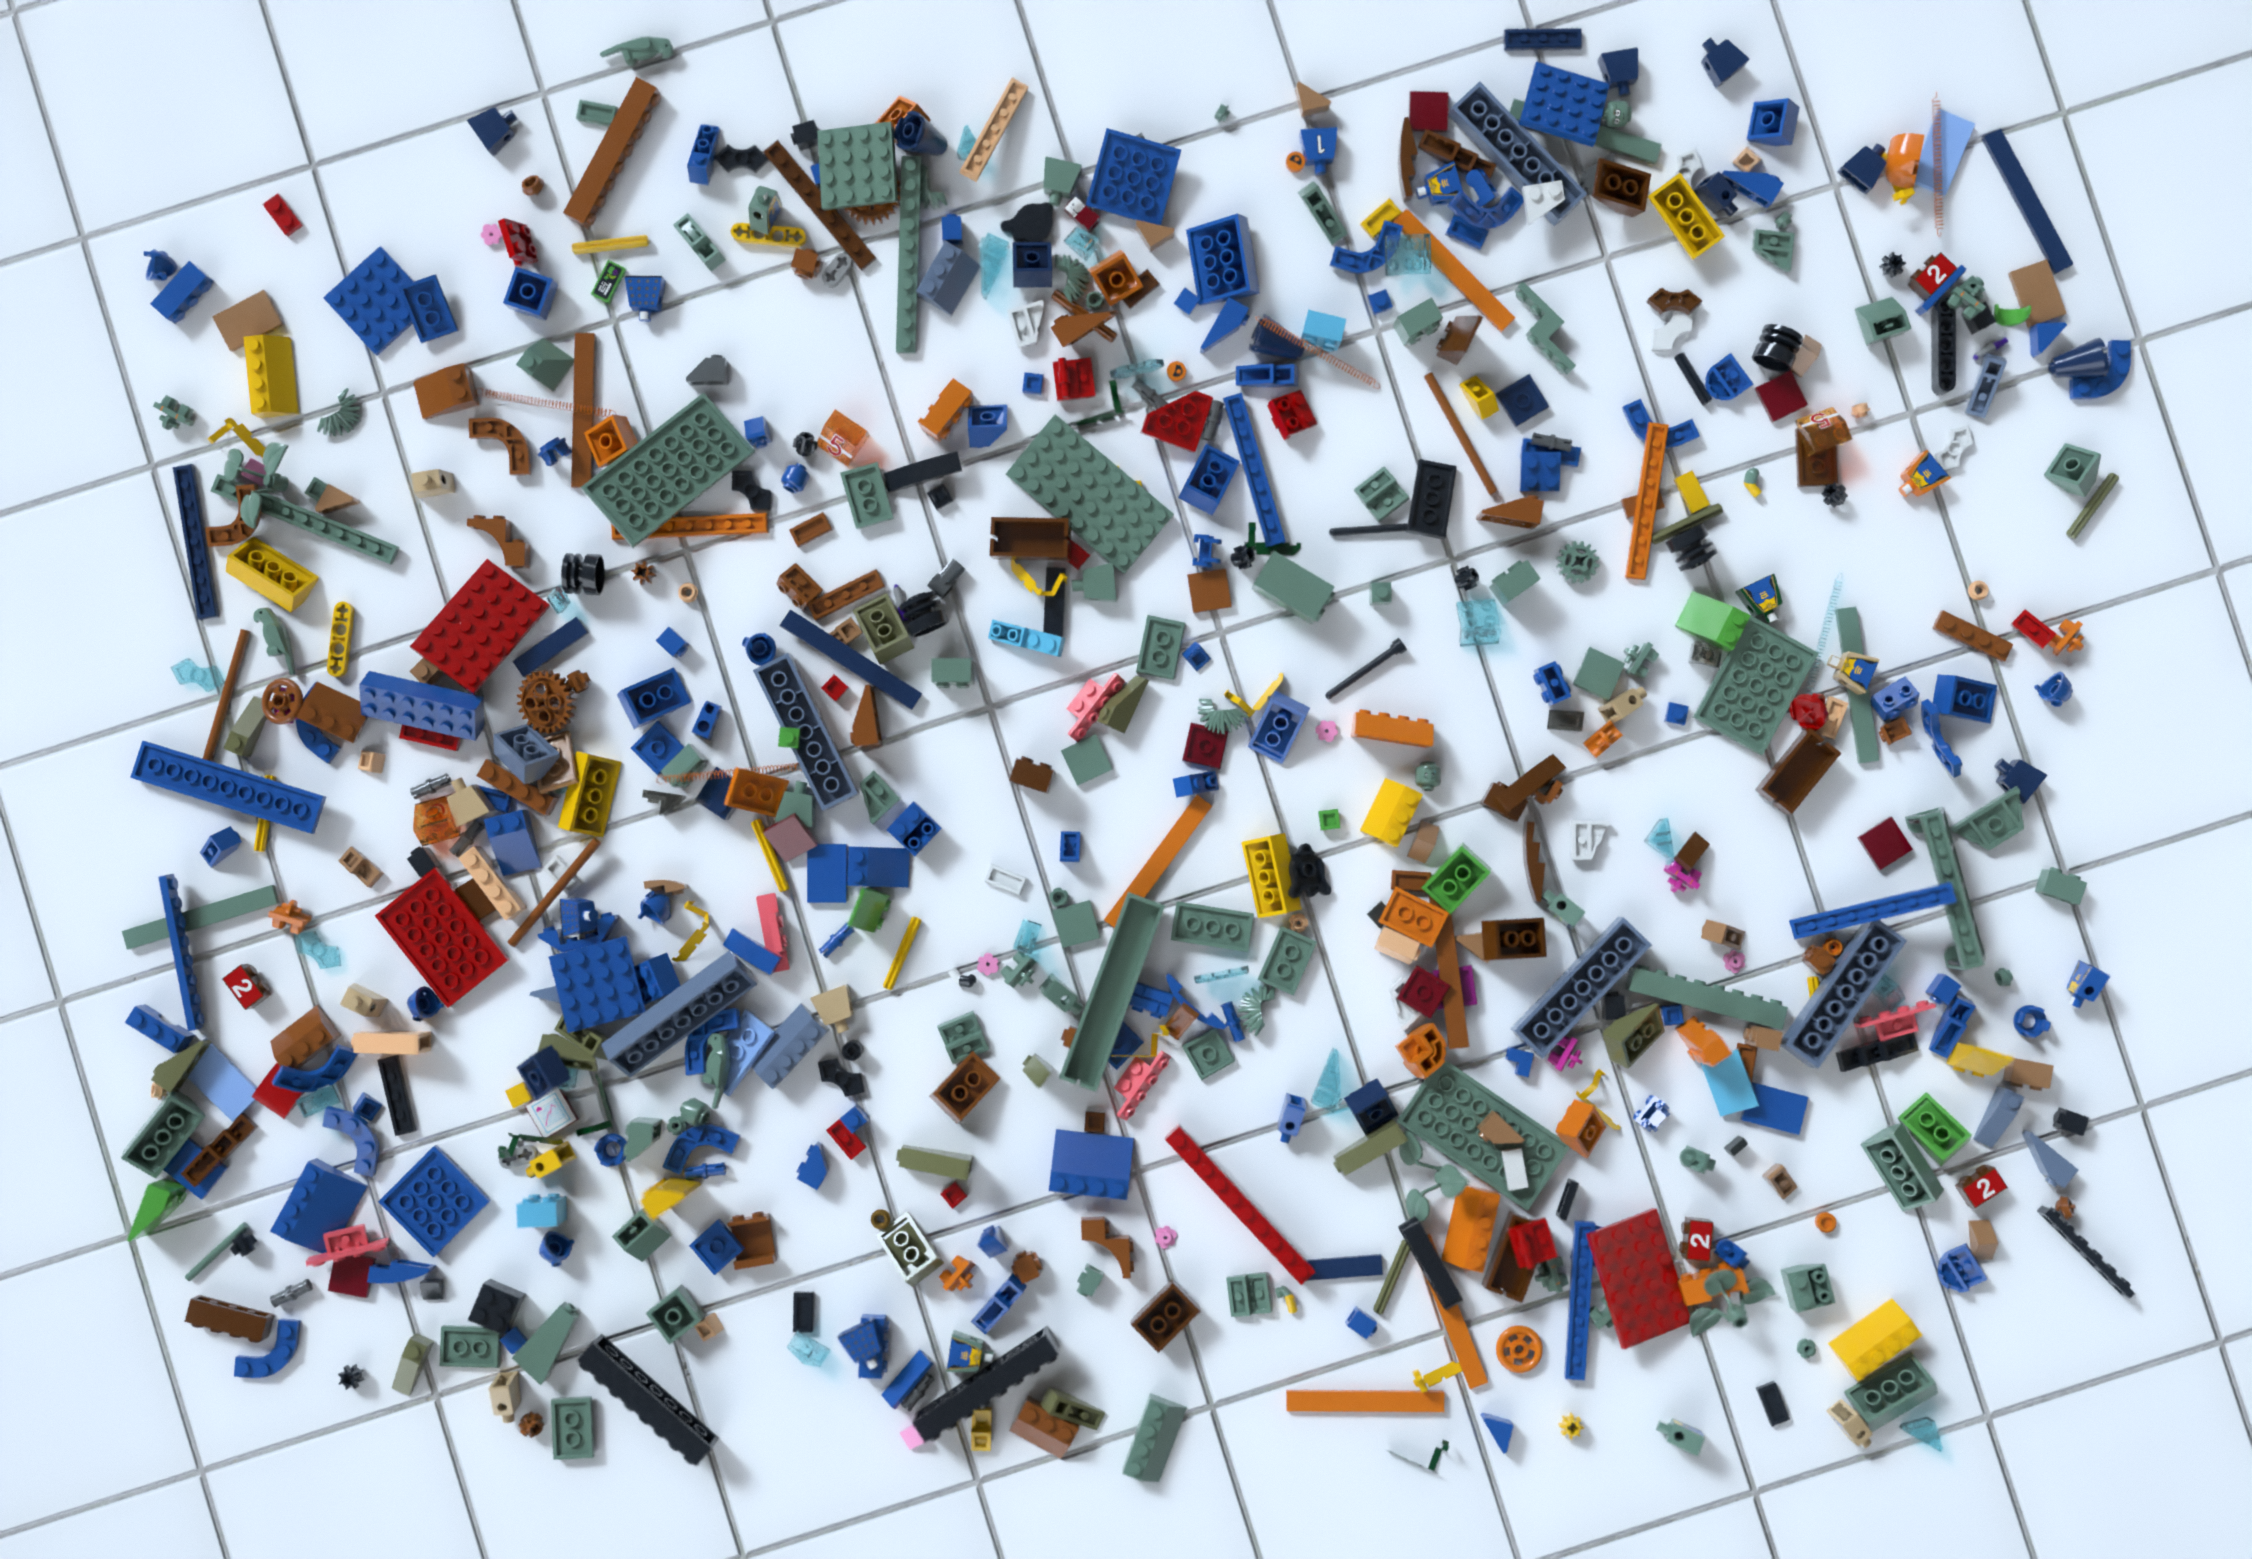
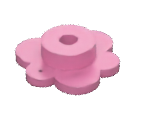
(486, 234)
(1330, 726)
(1729, 961)
(982, 967)
(1161, 1232)

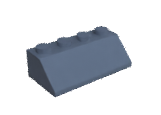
(789, 1046)

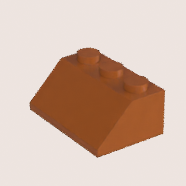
(333, 712)
(304, 1039)
(1043, 1429)

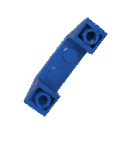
(604, 928)

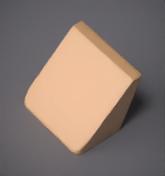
(1747, 160)
(371, 761)
(709, 1327)

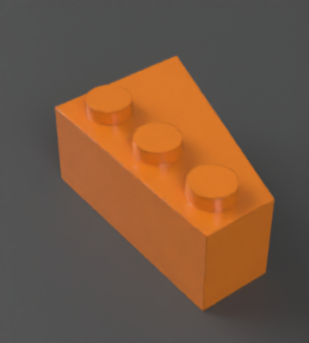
(946, 410)
(1703, 1044)
(1693, 1289)

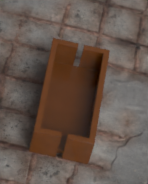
(1030, 538)
(1798, 771)
(1503, 1267)

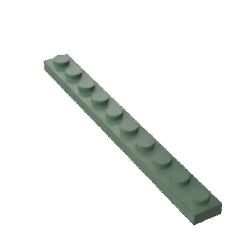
(908, 254)
(313, 522)

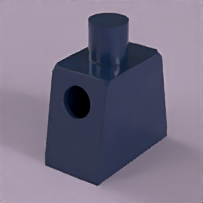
(1722, 60)
(1620, 69)
(493, 128)
(1864, 168)
(1716, 194)
(2021, 775)

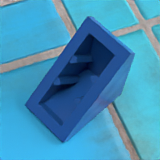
(2042, 335)
(1070, 846)
(1500, 1429)

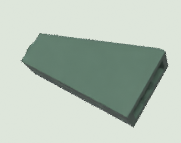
(545, 1345)

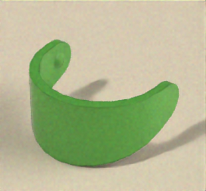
(2011, 317)

